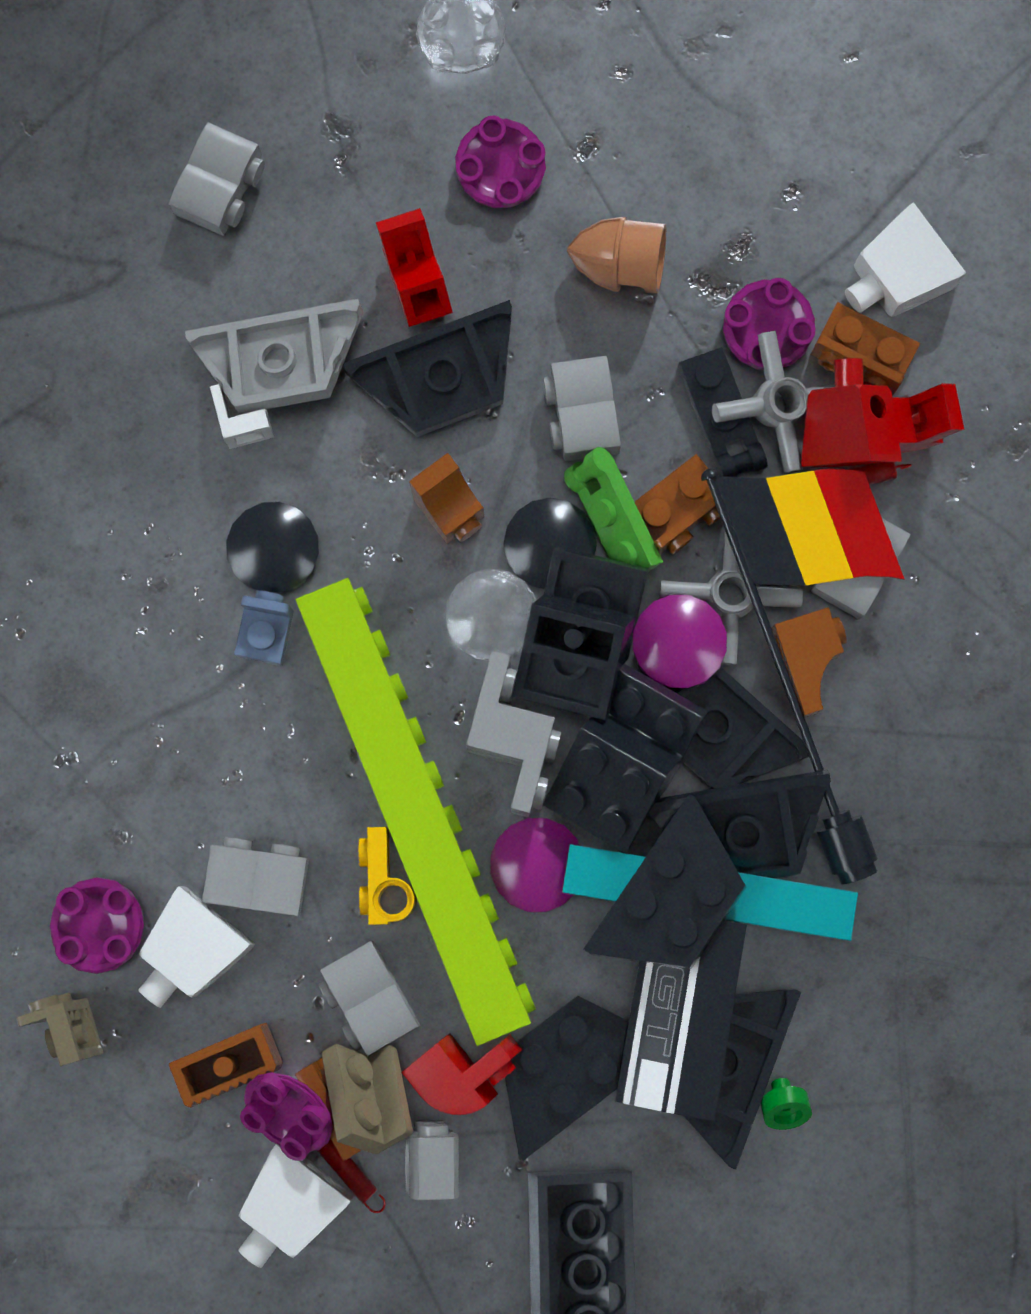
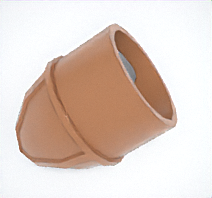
(621, 253)

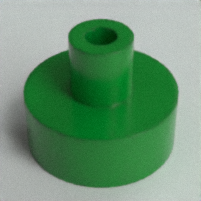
(785, 1106)

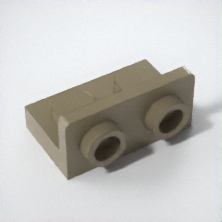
(71, 1029)
(367, 1097)

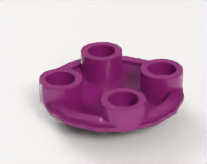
(500, 162)
(767, 308)
(679, 641)
(532, 863)
(96, 925)
(286, 1114)

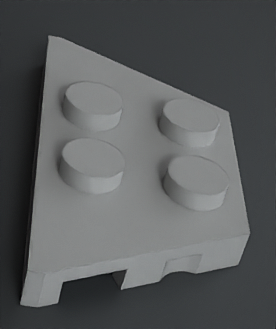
(279, 355)

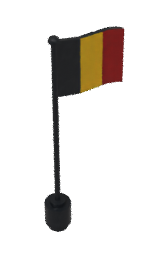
(806, 534)

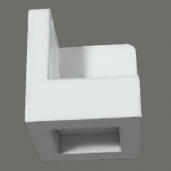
(240, 428)

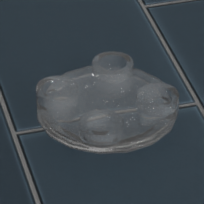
(461, 34)
(489, 613)

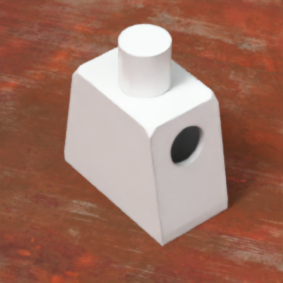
(904, 266)
(189, 948)
(289, 1207)

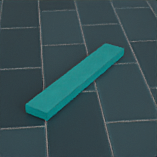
(763, 903)

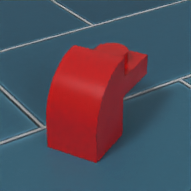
(414, 267)
(927, 417)
(456, 1084)

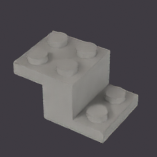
(513, 735)

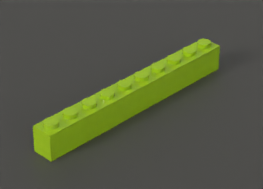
(414, 813)

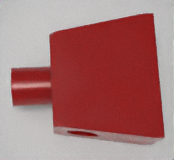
(850, 422)

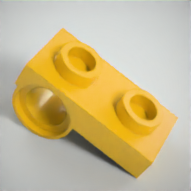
(375, 854)

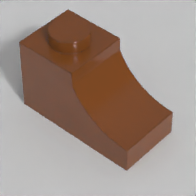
(447, 500)
(807, 648)

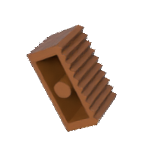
(225, 1065)

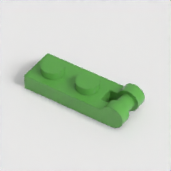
(612, 509)

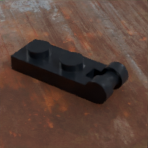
(709, 382)

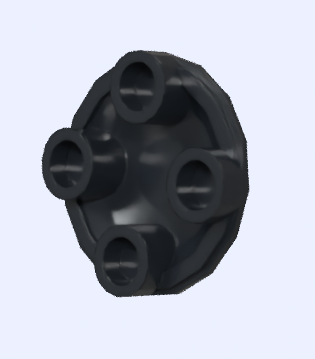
(541, 528)
(272, 547)

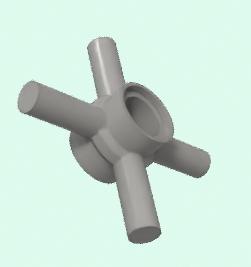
(763, 404)
(732, 613)

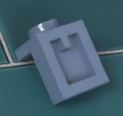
(264, 628)

